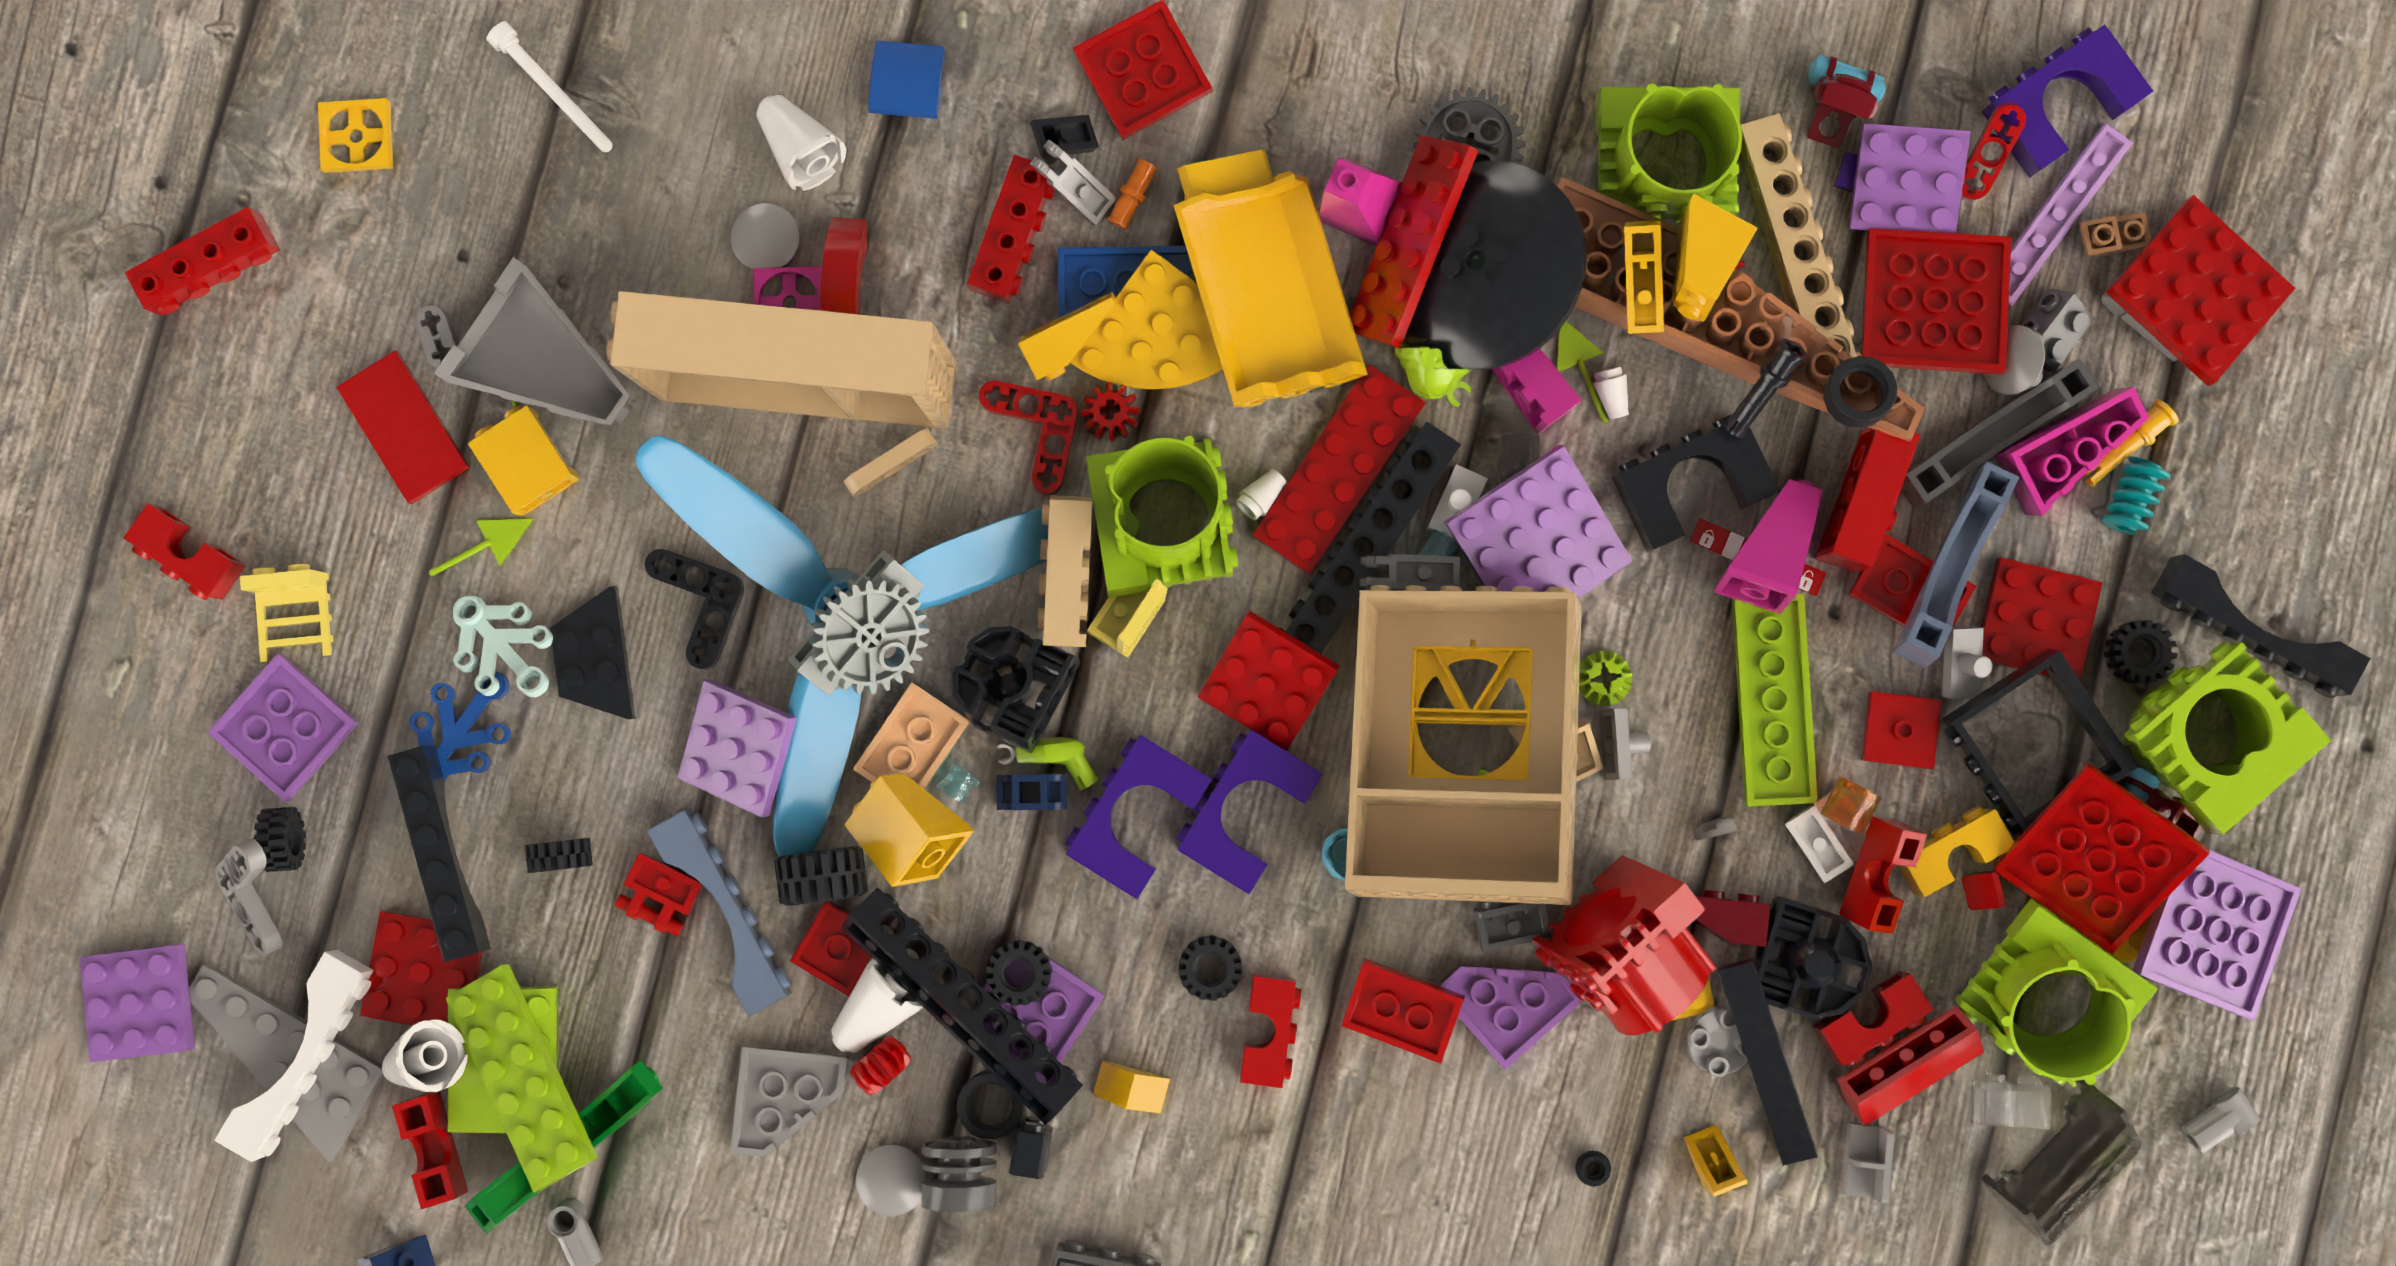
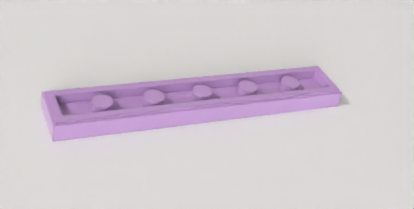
(2064, 206)

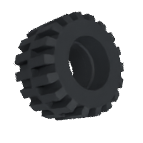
(821, 875)

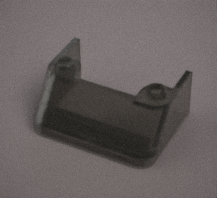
(2070, 1167)

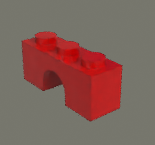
(160, 535)
(1868, 896)
(1900, 1007)
(1267, 1062)
(439, 1170)

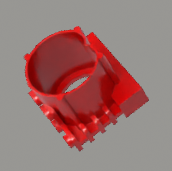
(1631, 947)

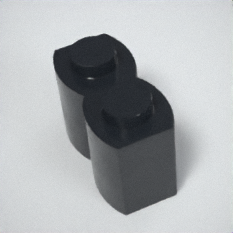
(1031, 1149)

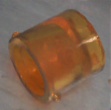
(1850, 805)

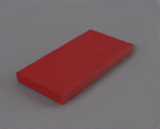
(403, 427)

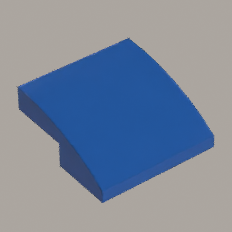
(906, 79)

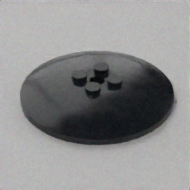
(1528, 277)

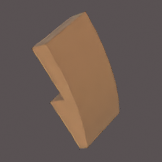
(2115, 234)

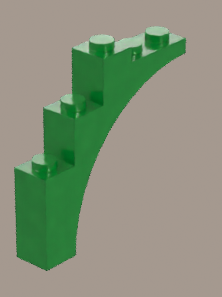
(600, 1119)

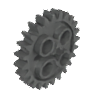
(1477, 114)

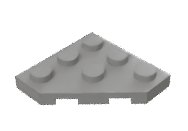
(781, 1094)

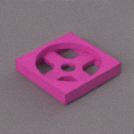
(789, 276)

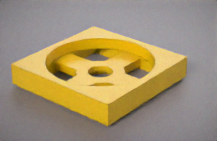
(384, 156)

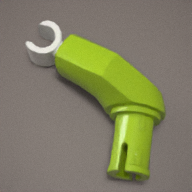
(1056, 750)

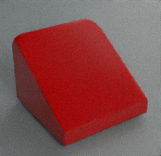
(1983, 890)

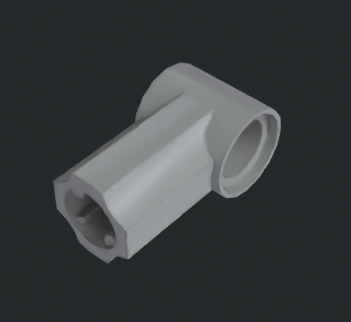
(2226, 1116)
(576, 1239)

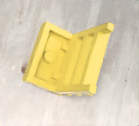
(292, 587)
(1126, 618)

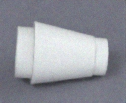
(1612, 391)
(1261, 494)

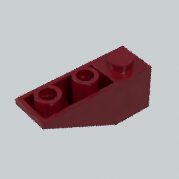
(1733, 920)

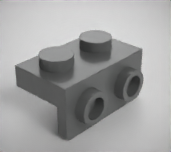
(2061, 322)
(1510, 924)

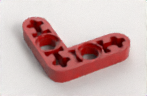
(1996, 123)
(1051, 426)

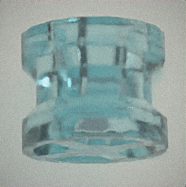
(958, 783)

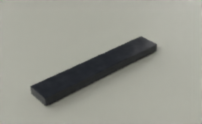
(1767, 1061)

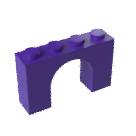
(2094, 61)
(1206, 839)
(1096, 844)

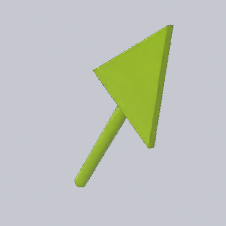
(1575, 350)
(499, 536)

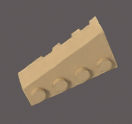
(1067, 570)

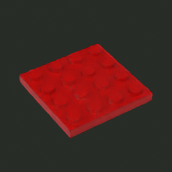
(2200, 290)
(1936, 300)
(2101, 858)

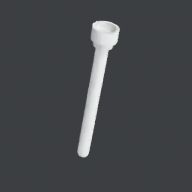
(504, 39)

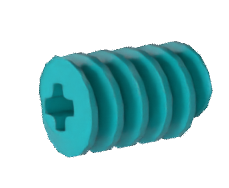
(2134, 496)

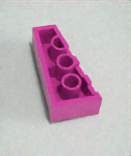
(1537, 390)
(2070, 447)

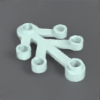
(496, 642)

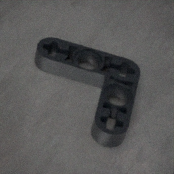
(712, 602)

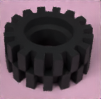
(2161, 652)
(281, 838)
(558, 855)
(997, 972)
(1200, 987)

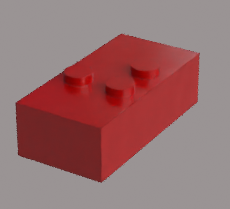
(1866, 500)

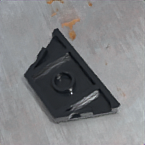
(593, 656)

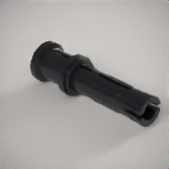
(1773, 376)

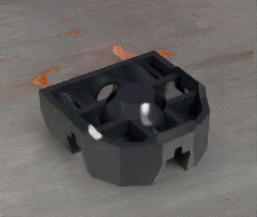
(1014, 720)
(1805, 949)

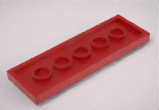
(1411, 239)
(1339, 469)

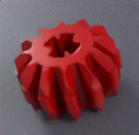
(1100, 405)
(880, 1065)

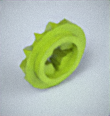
(1594, 691)

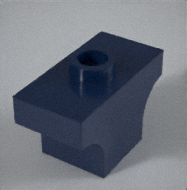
(1031, 792)
(408, 1253)

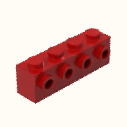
(1010, 232)
(203, 261)
(1910, 1065)

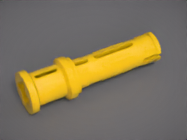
(2160, 417)

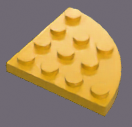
(1153, 332)

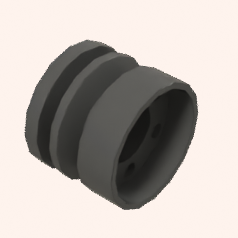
(959, 1178)

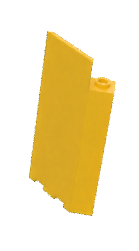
(1266, 279)

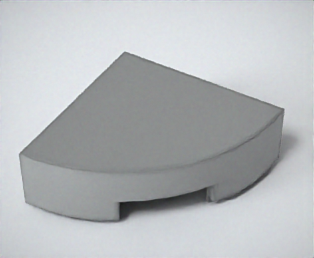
(1714, 828)

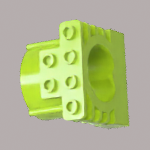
(1702, 111)
(1135, 565)
(2270, 737)
(2039, 946)

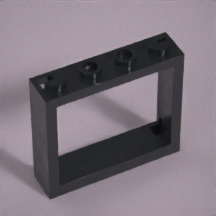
(2118, 760)

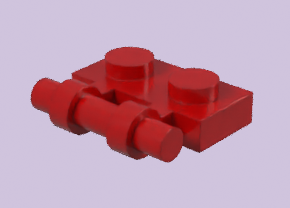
(664, 884)

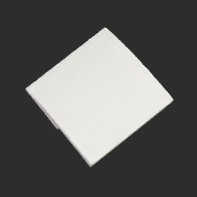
(1825, 842)

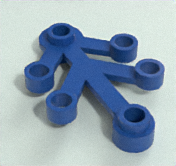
(457, 733)

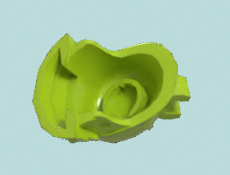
(1429, 374)

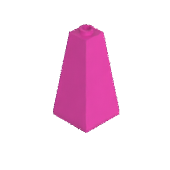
(1358, 200)
(1775, 553)

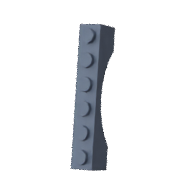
(1941, 592)
(756, 976)

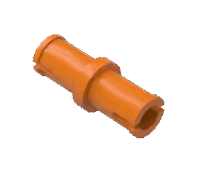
(1132, 194)

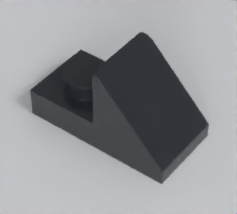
(1070, 133)

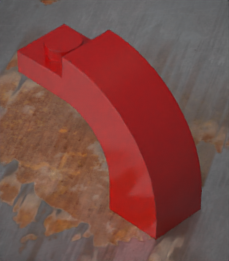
(843, 264)

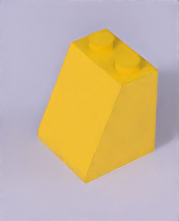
(1706, 255)
(906, 830)

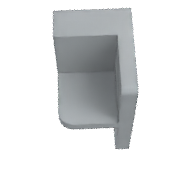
(1868, 1161)

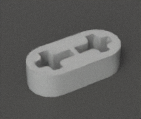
(428, 337)

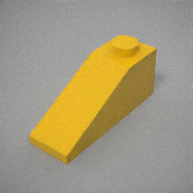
(1644, 276)
(1057, 342)

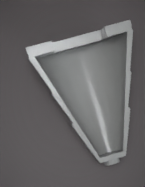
(534, 355)

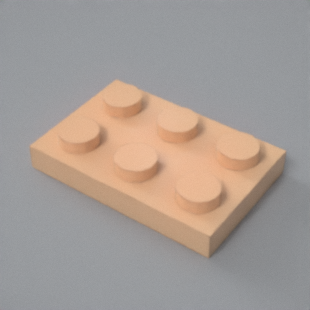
(913, 738)

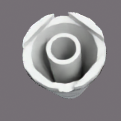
(799, 143)
(872, 1009)
(426, 1057)

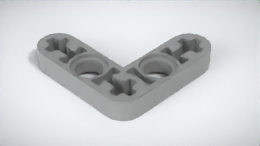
(235, 879)

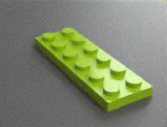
(1774, 704)
(521, 1078)

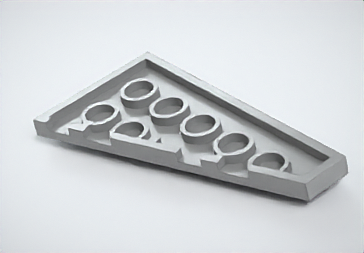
(267, 1042)

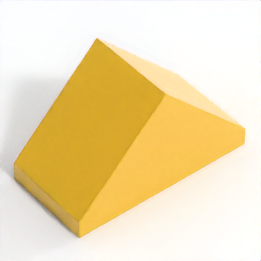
(1131, 1087)
(1714, 1161)

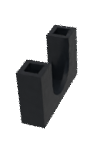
(1645, 483)

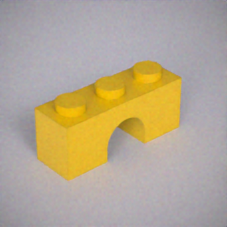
(1980, 833)

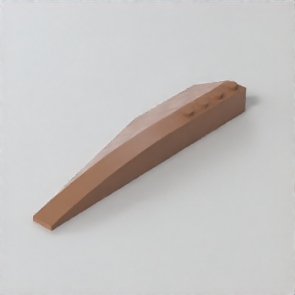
(1740, 327)

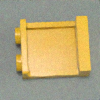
(522, 460)

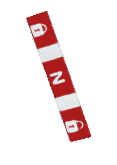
(1729, 543)

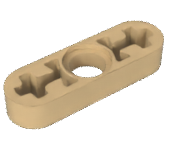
(890, 462)

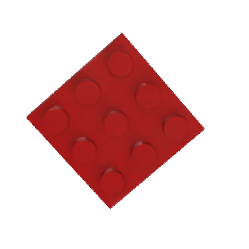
(1142, 69)
(2038, 611)
(1268, 680)
(410, 973)

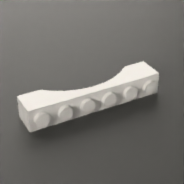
(331, 991)

